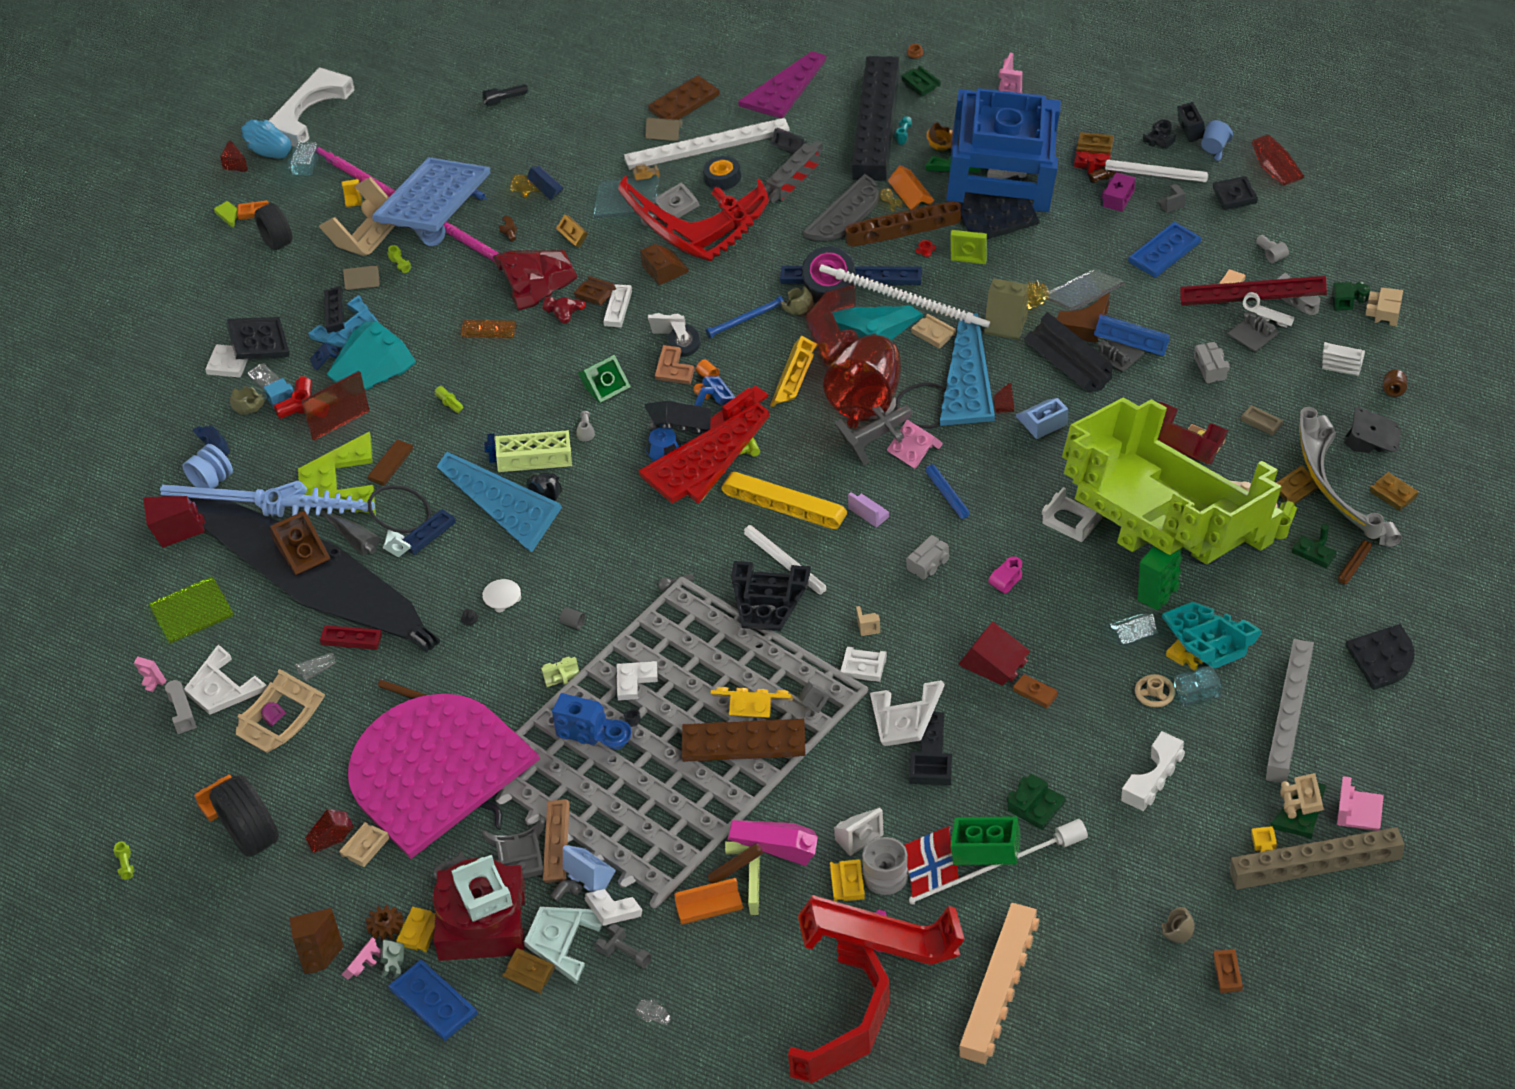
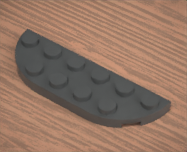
(848, 209)

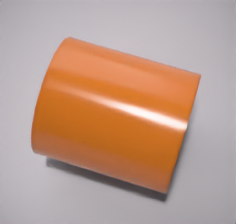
(705, 368)

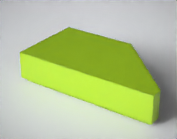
(227, 212)

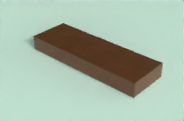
(390, 462)

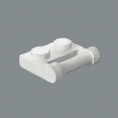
(864, 668)

